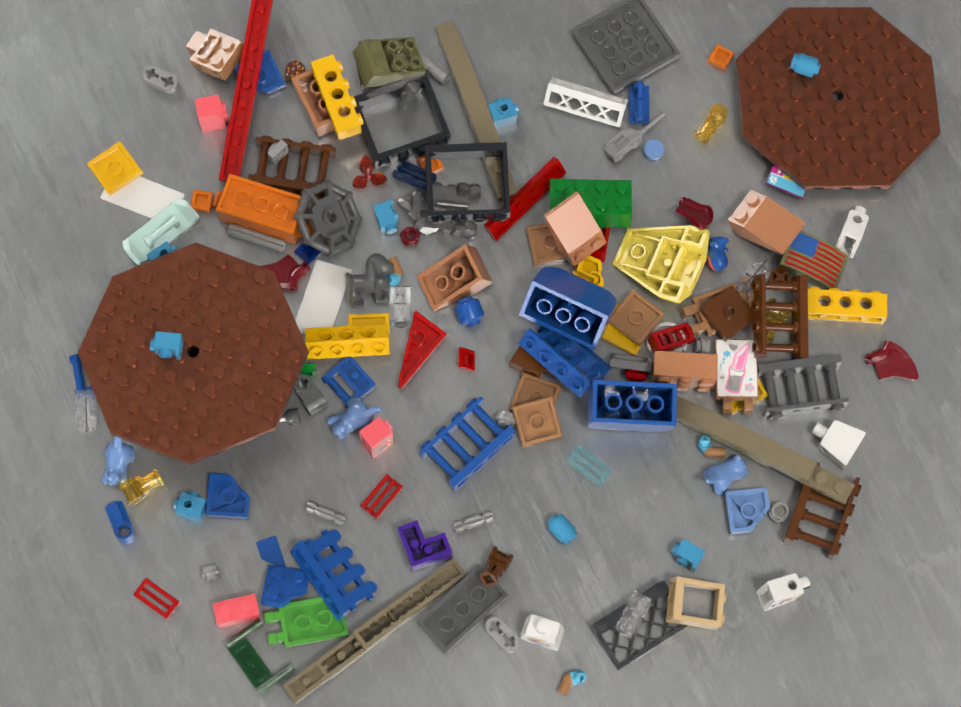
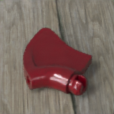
(697, 213)
(288, 272)
(892, 362)

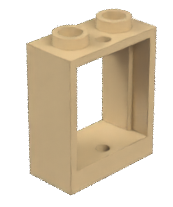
(675, 603)

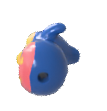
(716, 256)

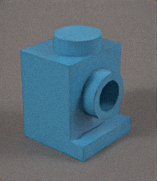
(386, 217)
(167, 344)
(687, 554)

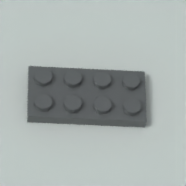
(461, 610)

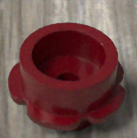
(410, 231)

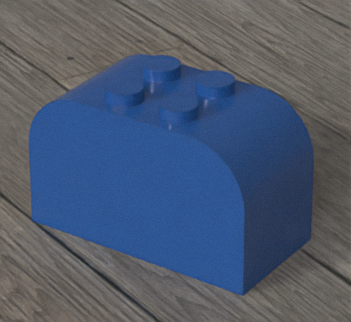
(569, 306)
(631, 406)

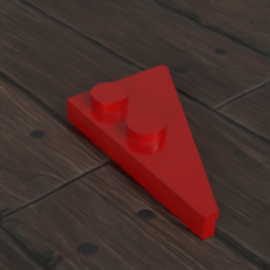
(422, 342)

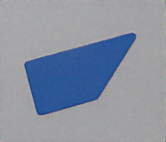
(270, 551)

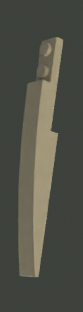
(472, 101)
(763, 450)
(374, 631)

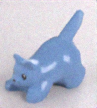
(356, 416)
(117, 457)
(724, 474)

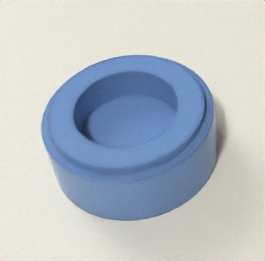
(653, 150)

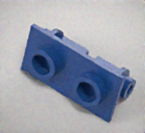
(639, 103)

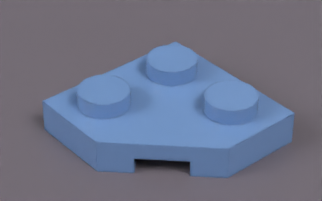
(746, 509)

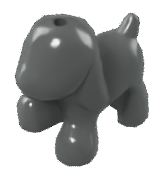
(373, 281)

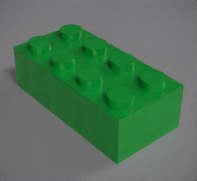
(606, 199)

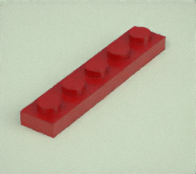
(527, 197)

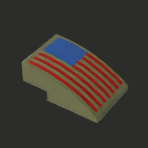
(816, 259)

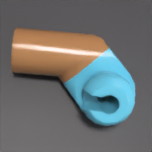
(397, 273)
(708, 449)
(569, 679)

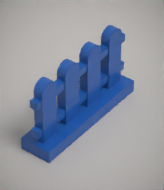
(323, 579)

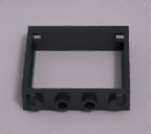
(469, 150)
(403, 152)

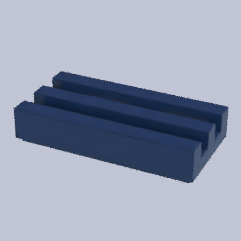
(416, 173)

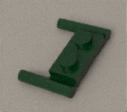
(251, 662)

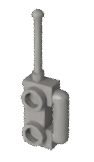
(627, 140)

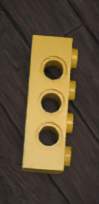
(343, 126)
(854, 313)
(347, 341)

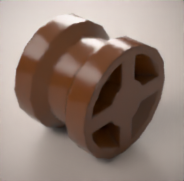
(779, 275)

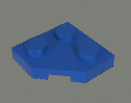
(270, 76)
(226, 498)
(283, 585)

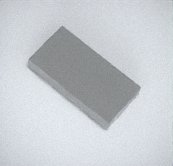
(631, 362)

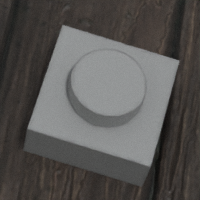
(277, 152)

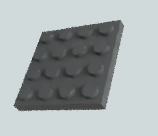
(625, 43)

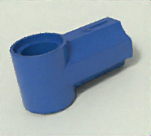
(120, 521)

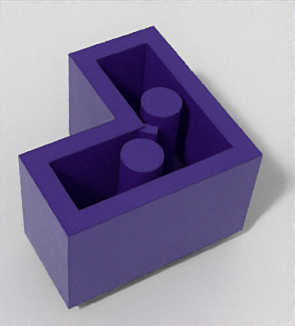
(423, 551)

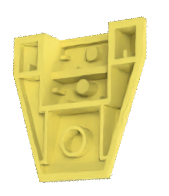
(664, 259)

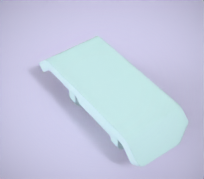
(163, 227)

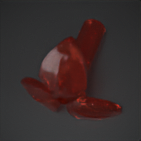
(367, 167)

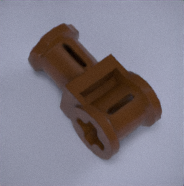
(496, 565)

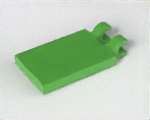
(305, 623)

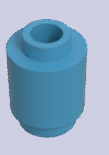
(805, 65)
(562, 528)

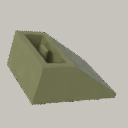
(387, 60)

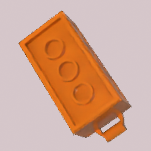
(259, 208)

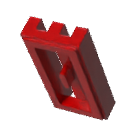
(393, 482)
(171, 609)

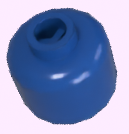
(469, 311)

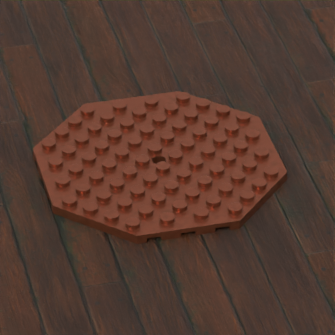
(830, 143)
(202, 402)

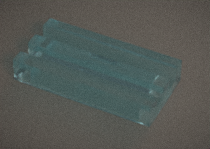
(570, 461)

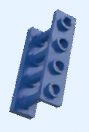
(578, 355)
(472, 463)

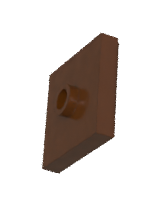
(728, 313)

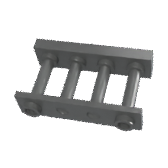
(808, 366)

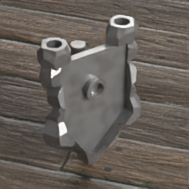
(444, 199)

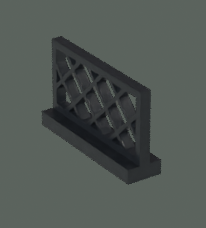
(611, 620)

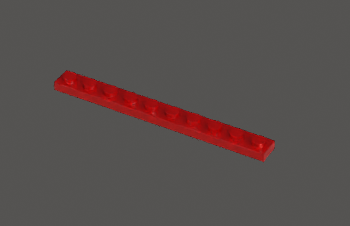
(246, 89)

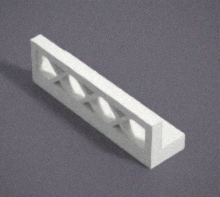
(589, 95)

